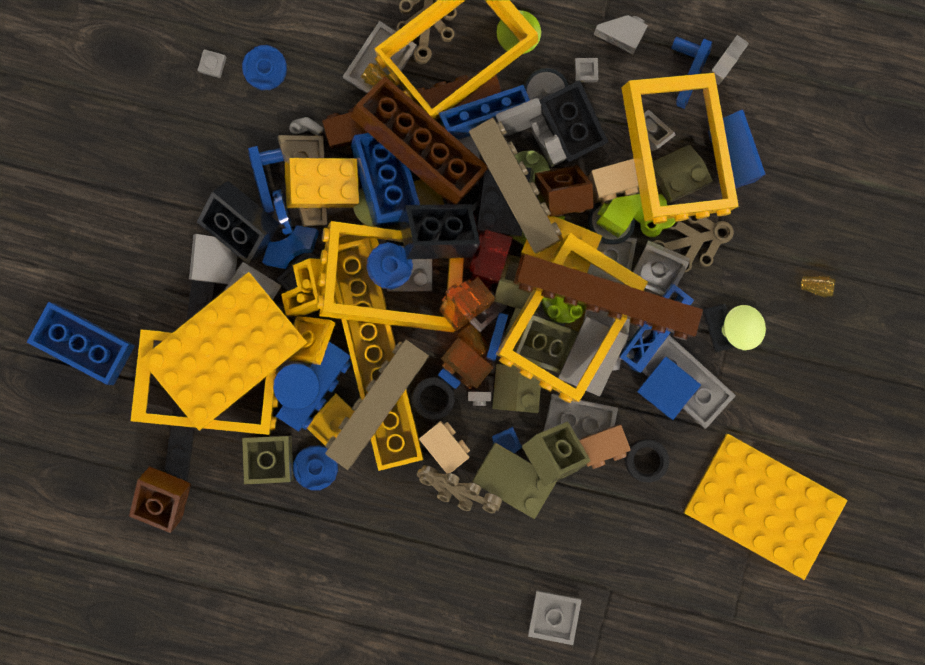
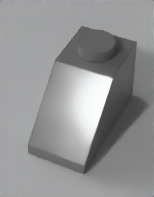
(622, 32)

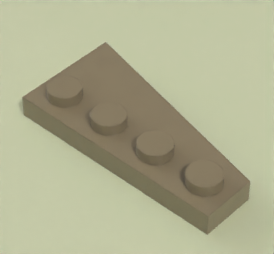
(305, 148)

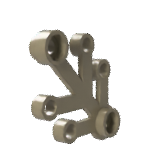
(424, 37)
(695, 239)
(430, 476)

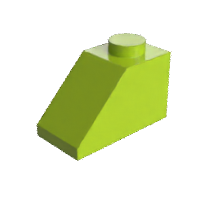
(618, 214)

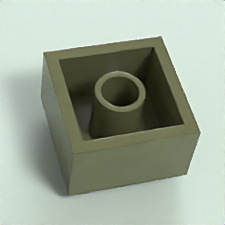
(556, 453)
(267, 459)

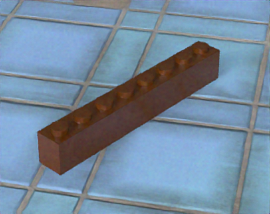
(342, 128)
(607, 296)

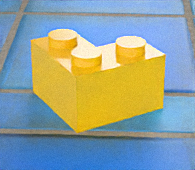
(303, 299)

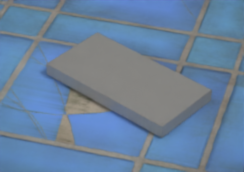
(710, 396)

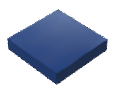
(497, 336)
(668, 388)

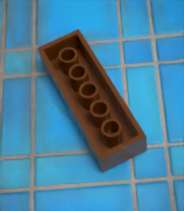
(418, 141)

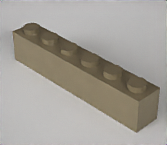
(514, 185)
(376, 405)

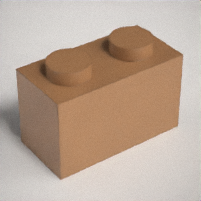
(605, 445)

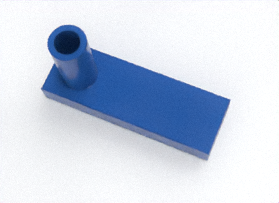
(700, 54)
(257, 161)

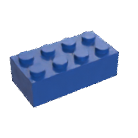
(384, 181)
(80, 343)

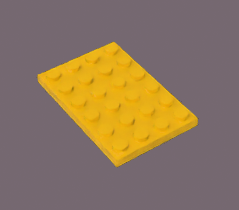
(223, 351)
(765, 506)

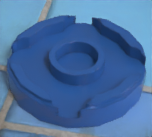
(264, 67)
(282, 211)
(389, 266)
(296, 386)
(314, 468)

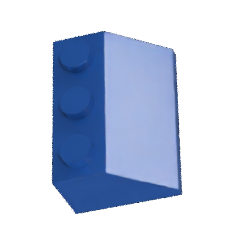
(742, 150)

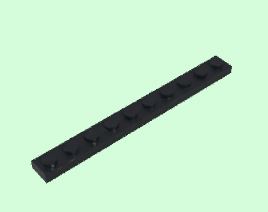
(182, 437)

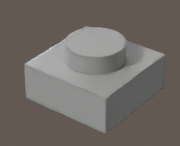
(212, 63)
(586, 69)
(479, 398)

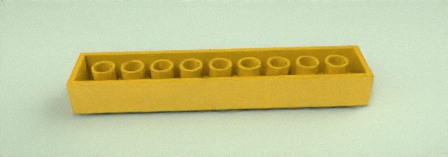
(369, 347)

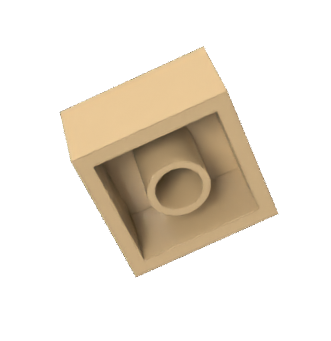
(614, 181)
(445, 447)

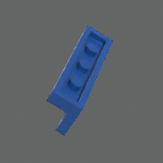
(647, 350)

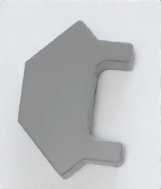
(729, 58)
(548, 144)

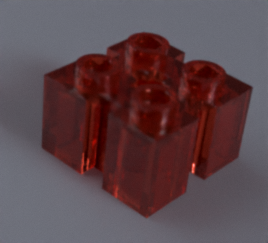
(492, 256)

